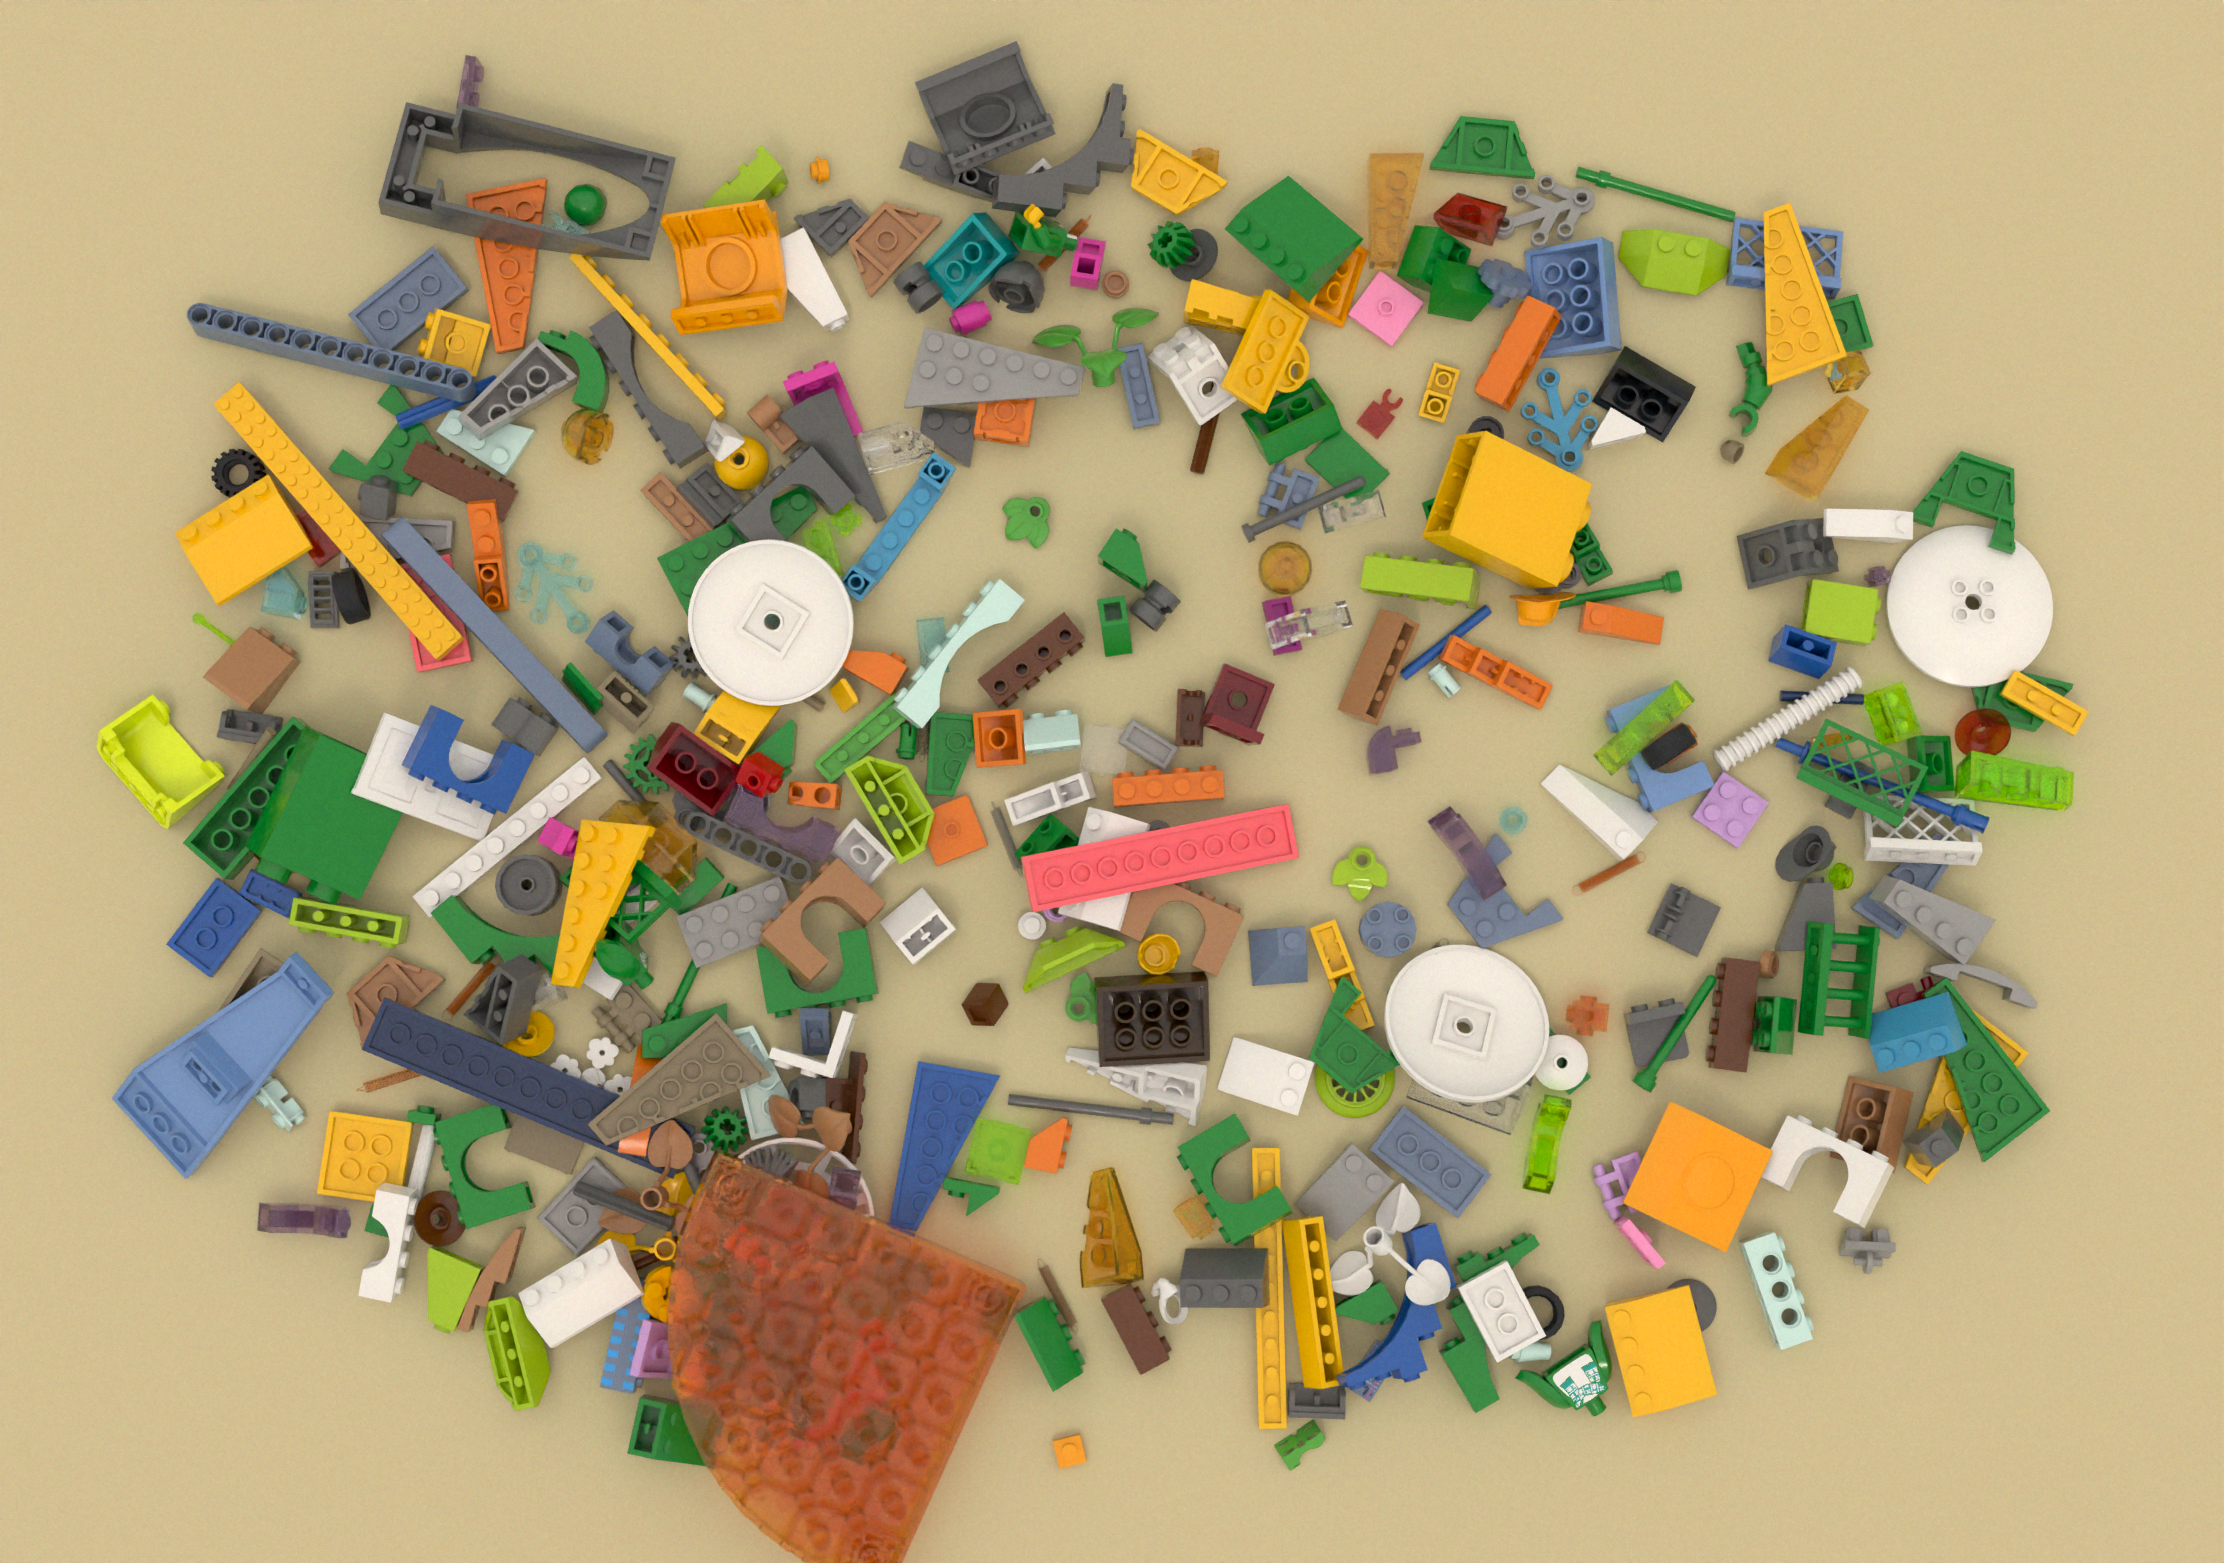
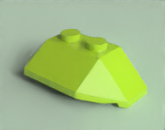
(1673, 260)
(894, 804)
(1068, 954)
(516, 1353)

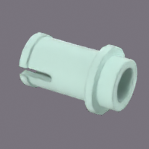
(1444, 679)
(699, 697)

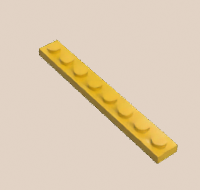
(657, 343)

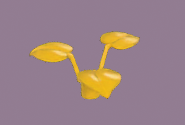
(664, 1245)

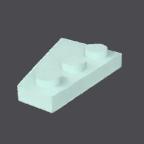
(497, 450)

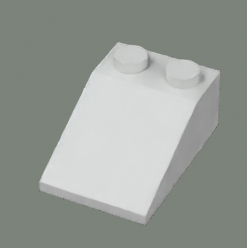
(1265, 1076)

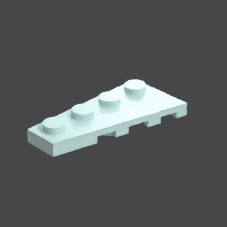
(756, 1096)

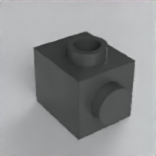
(378, 497)

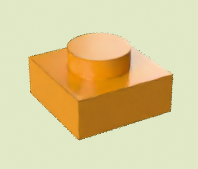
(1069, 1451)

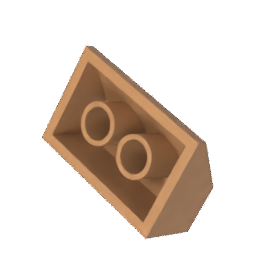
(1874, 1117)

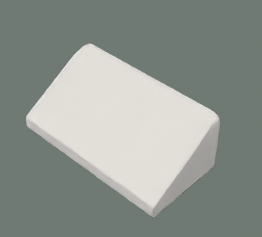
(722, 440)

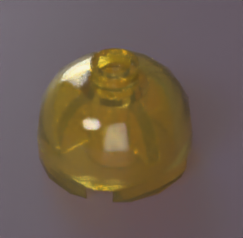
(586, 435)
(1285, 568)

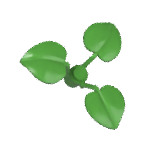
(1101, 363)

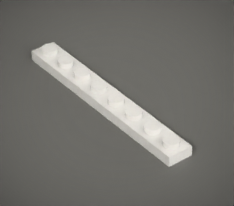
(509, 835)

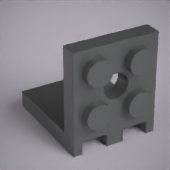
(1795, 549)

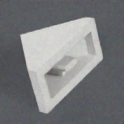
(1615, 429)

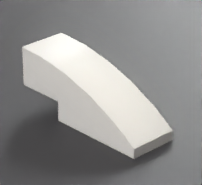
(1050, 798)

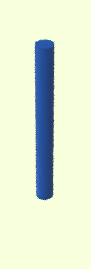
(1437, 648)

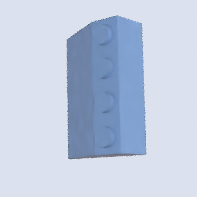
(1583, 288)

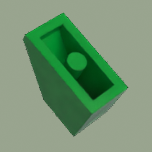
(781, 747)
(1369, 1306)

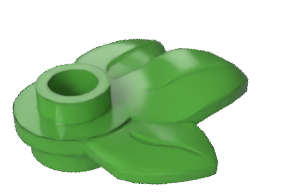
(1024, 523)
(1082, 992)

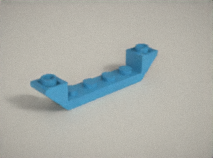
(900, 528)

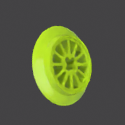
(1354, 1109)

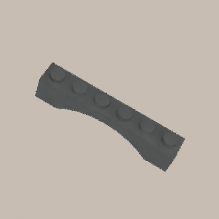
(618, 343)

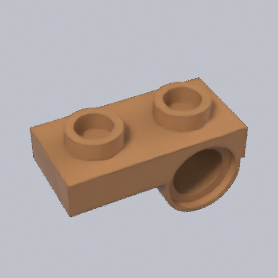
(767, 418)

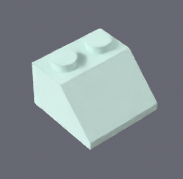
(1051, 733)

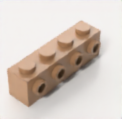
(1377, 667)

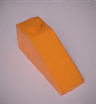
(1620, 623)
(877, 669)

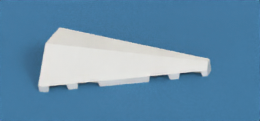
(1172, 1085)

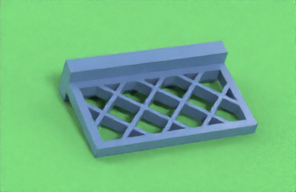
(1754, 276)

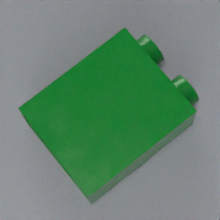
(319, 825)

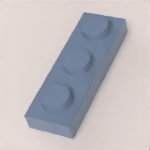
(1138, 387)

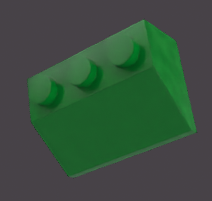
(1293, 422)
(1050, 1342)

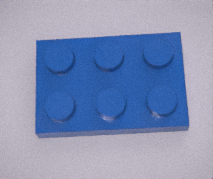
(214, 927)

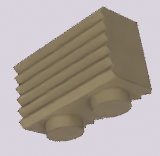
(624, 702)

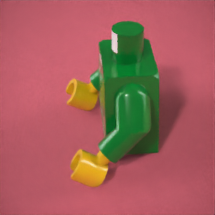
(1040, 234)

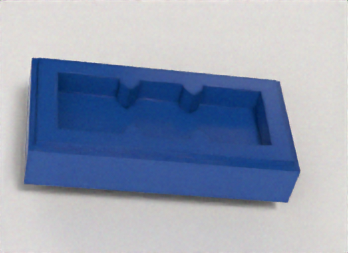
(269, 893)

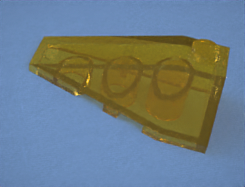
(1815, 453)

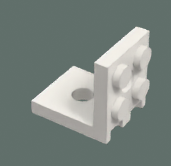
(1189, 363)
(814, 1067)

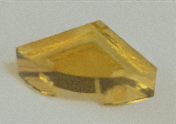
(1832, 739)

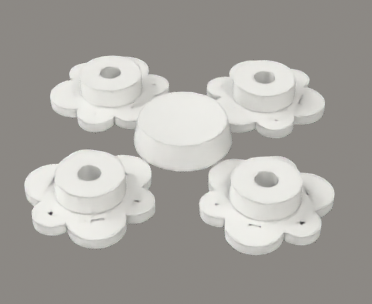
(595, 1075)

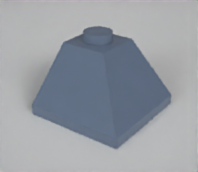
(1278, 955)

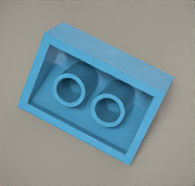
(1915, 1032)

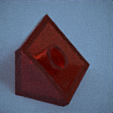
(1471, 218)

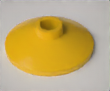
(540, 1031)

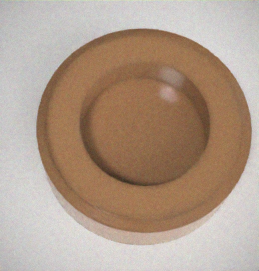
(1769, 964)

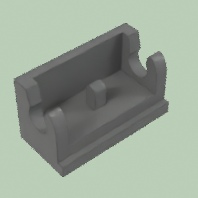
(246, 726)
(1316, 1403)

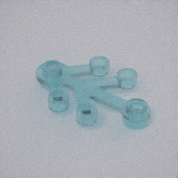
(550, 584)

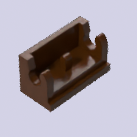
(1189, 712)

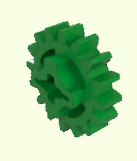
(641, 765)

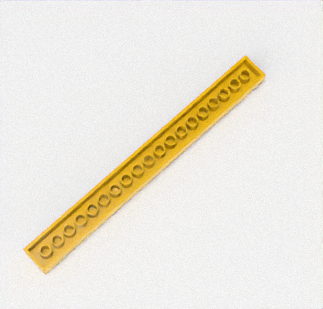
(339, 521)

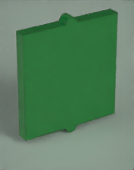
(582, 688)

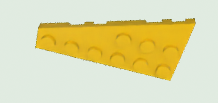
(1798, 318)

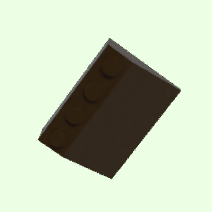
(1152, 1019)

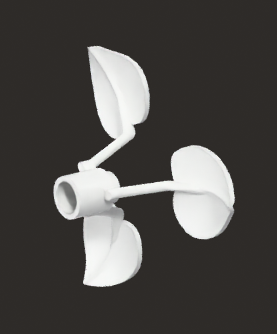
(1397, 1212)

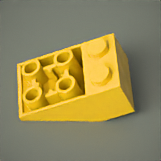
(735, 726)

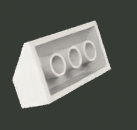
(1101, 826)
(582, 1292)

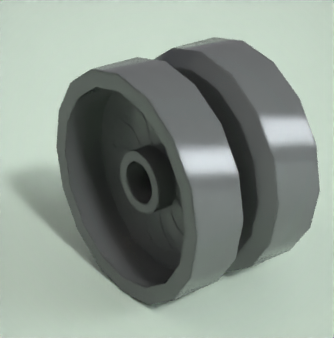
(520, 899)

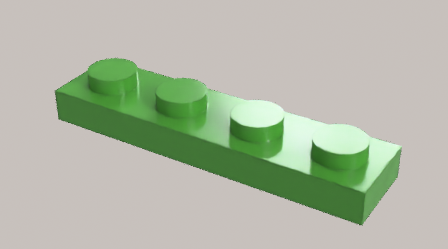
(859, 740)

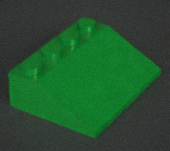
(1294, 236)

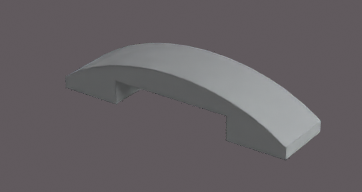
(2013, 992)

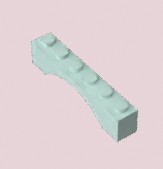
(923, 694)

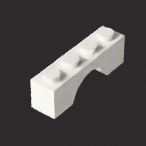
(394, 1210)

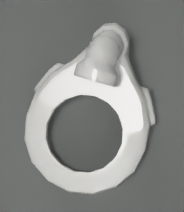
(1166, 1290)

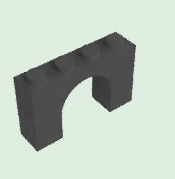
(805, 470)

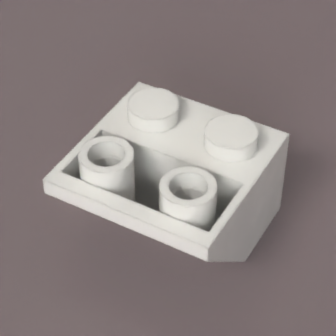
(918, 926)

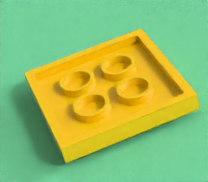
(363, 1155)

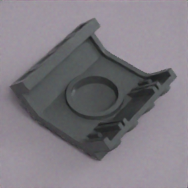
(984, 108)

